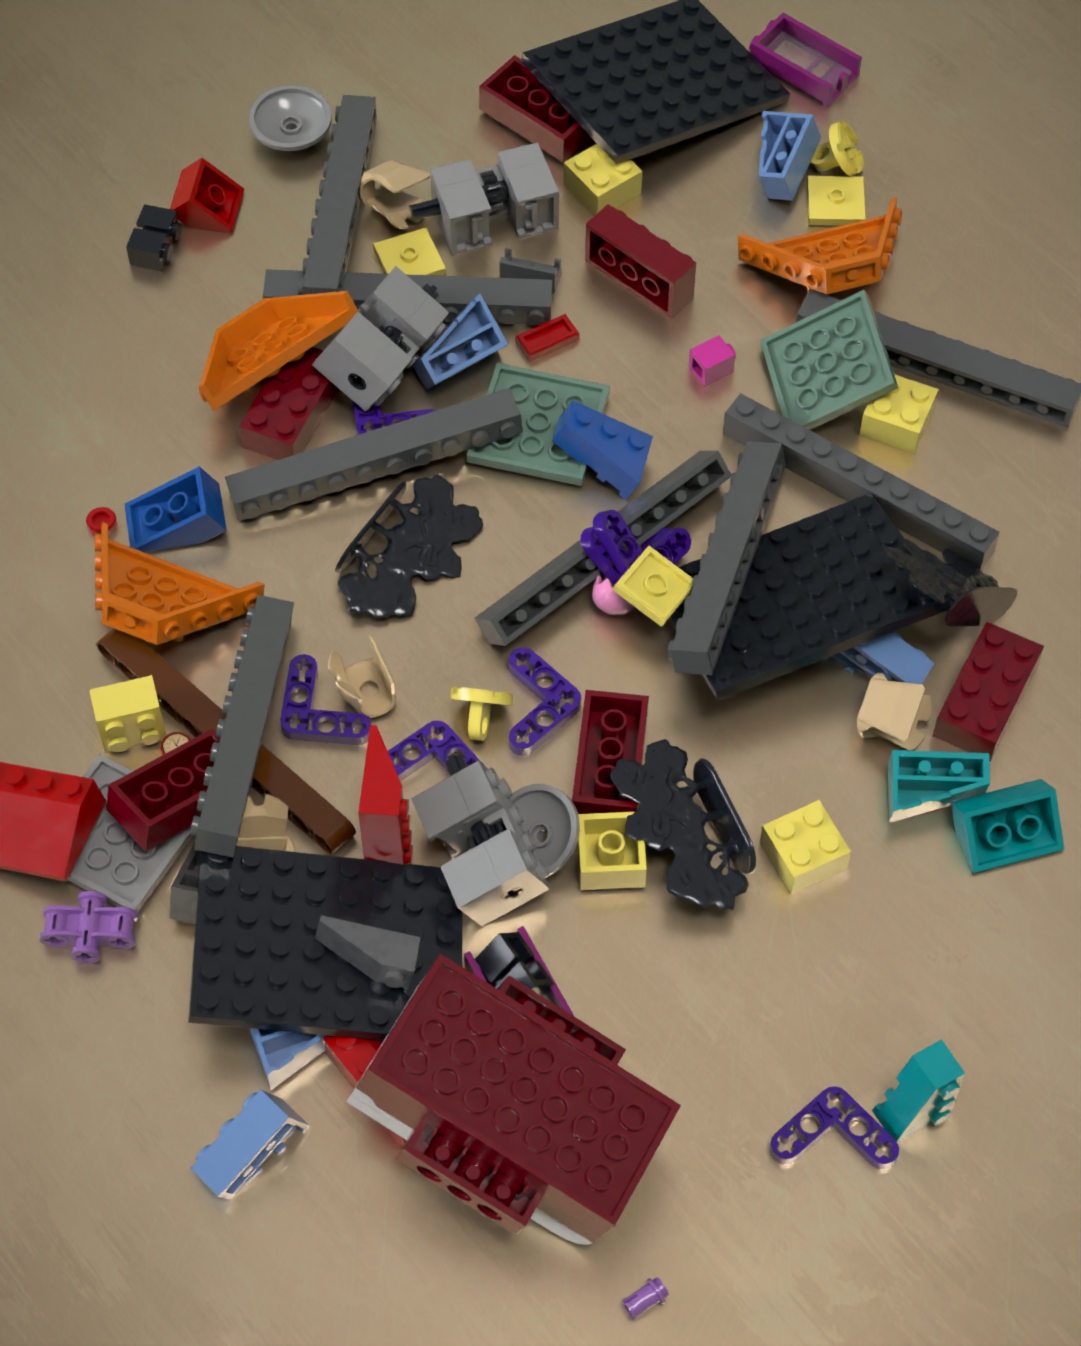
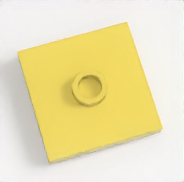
(835, 200)
(411, 253)
(654, 586)

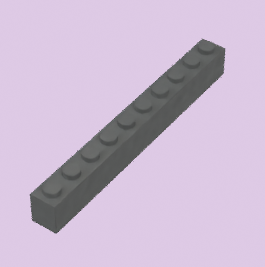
(339, 195)
(507, 298)
(969, 367)
(374, 454)
(854, 477)
(727, 559)
(575, 569)
(243, 728)

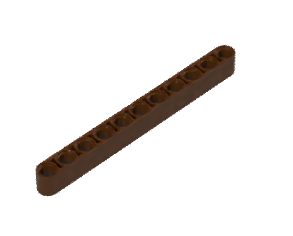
(199, 714)

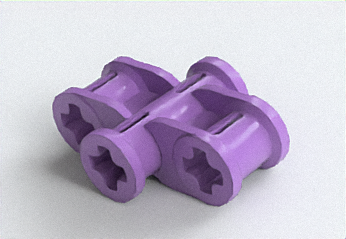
(89, 927)

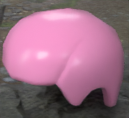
(608, 600)

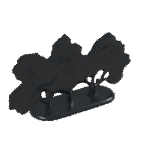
(414, 547)
(956, 576)
(674, 821)

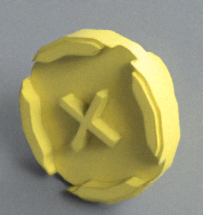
(839, 151)
(480, 708)

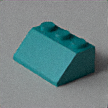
(1008, 825)

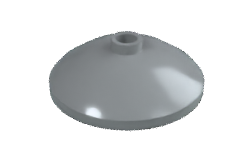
(290, 117)
(553, 813)

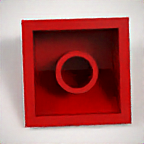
(207, 198)

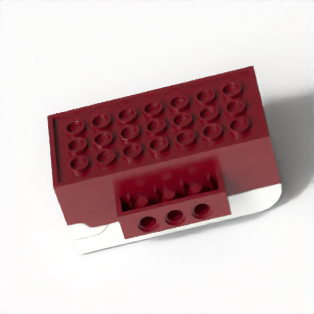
(513, 1105)

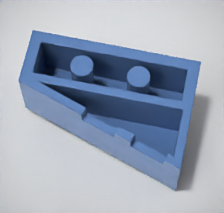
(246, 1143)

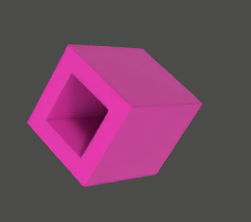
(712, 360)

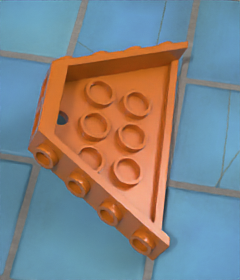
(831, 257)
(267, 338)
(158, 597)

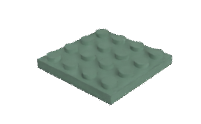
(829, 362)
(541, 402)

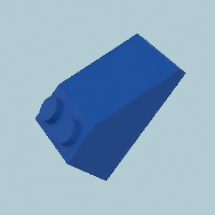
(176, 513)

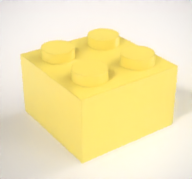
(600, 181)
(900, 415)
(128, 714)
(805, 847)
(608, 856)

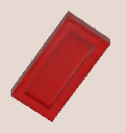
(547, 337)

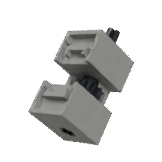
(470, 198)
(382, 339)
(476, 813)

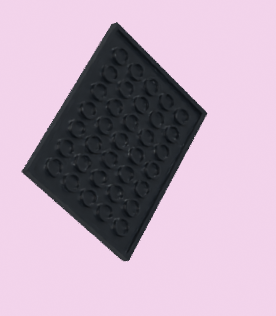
(654, 78)
(816, 595)
(259, 947)

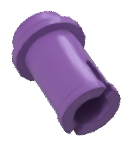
(645, 1297)

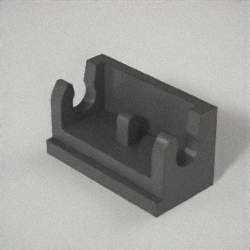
(524, 269)

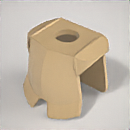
(389, 197)
(352, 678)
(893, 711)
(266, 825)

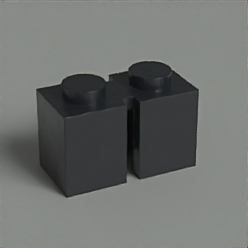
(153, 243)
(508, 956)

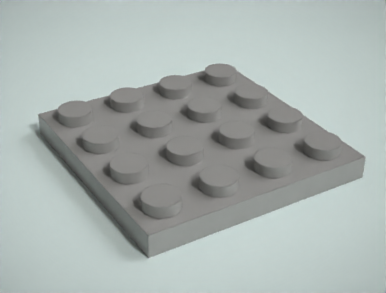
(113, 859)

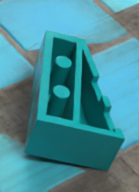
(933, 780)
(924, 1094)

